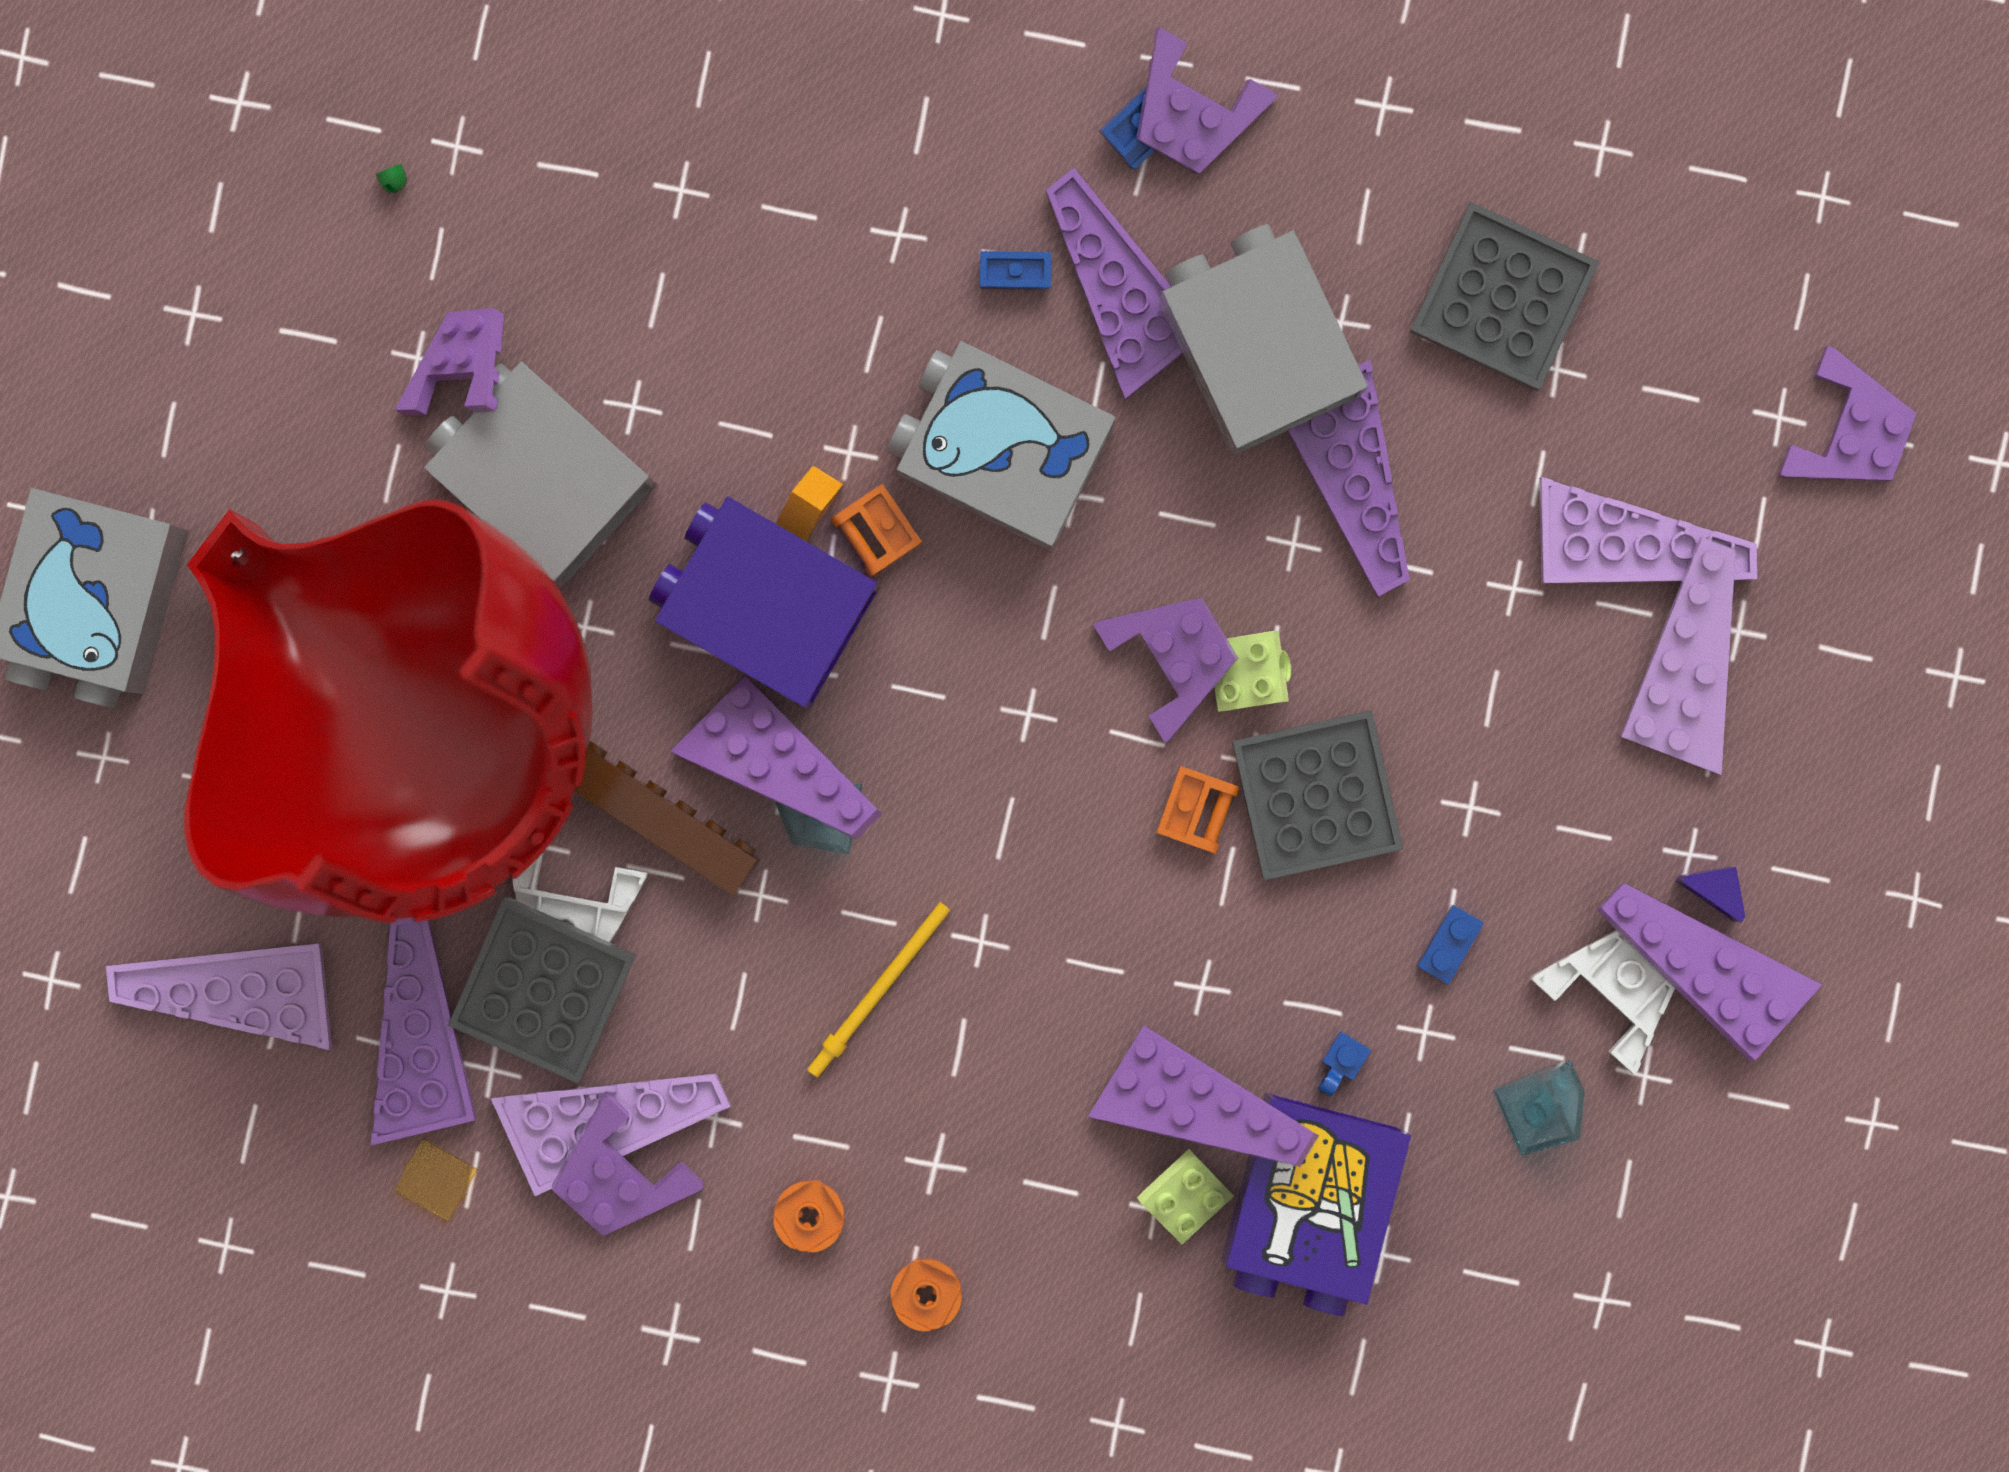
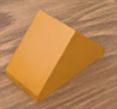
(808, 503)

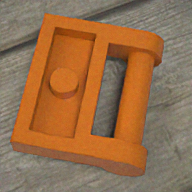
(887, 525)
(1186, 805)

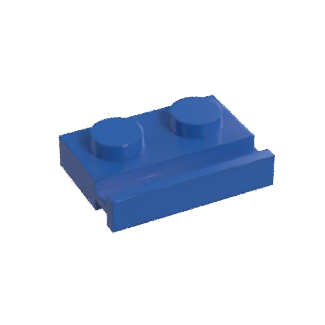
(1122, 132)

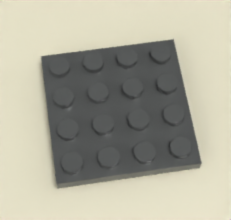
(1504, 296)
(1317, 795)
(542, 989)

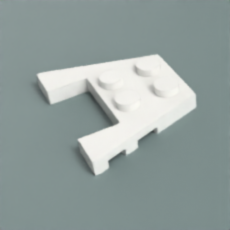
(588, 915)
(1624, 981)

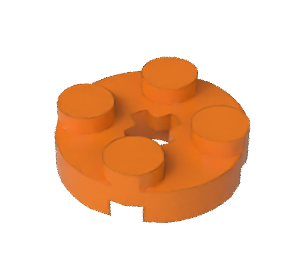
(804, 1236)
(933, 1313)

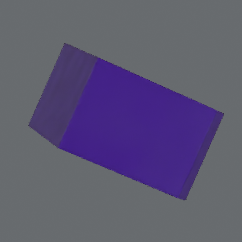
(1718, 889)

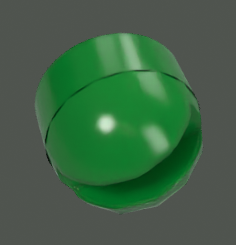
(392, 178)

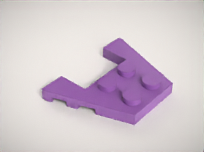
(1185, 122)
(460, 350)
(1867, 432)
(1187, 649)
(606, 1186)

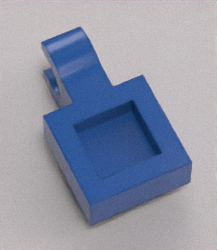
(1344, 1059)

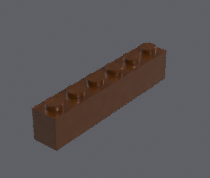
(665, 823)

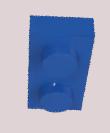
(1015, 270)
(1450, 944)

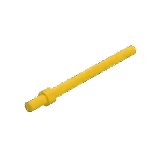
(835, 1044)

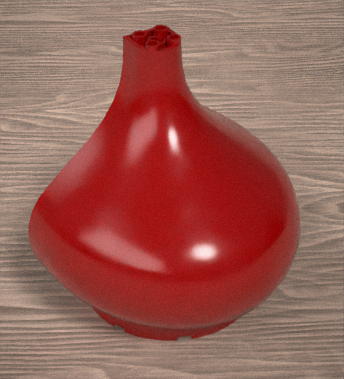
(384, 715)

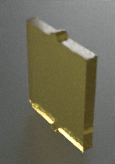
(436, 1179)

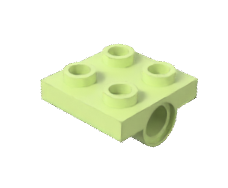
(1257, 675)
(1185, 1196)

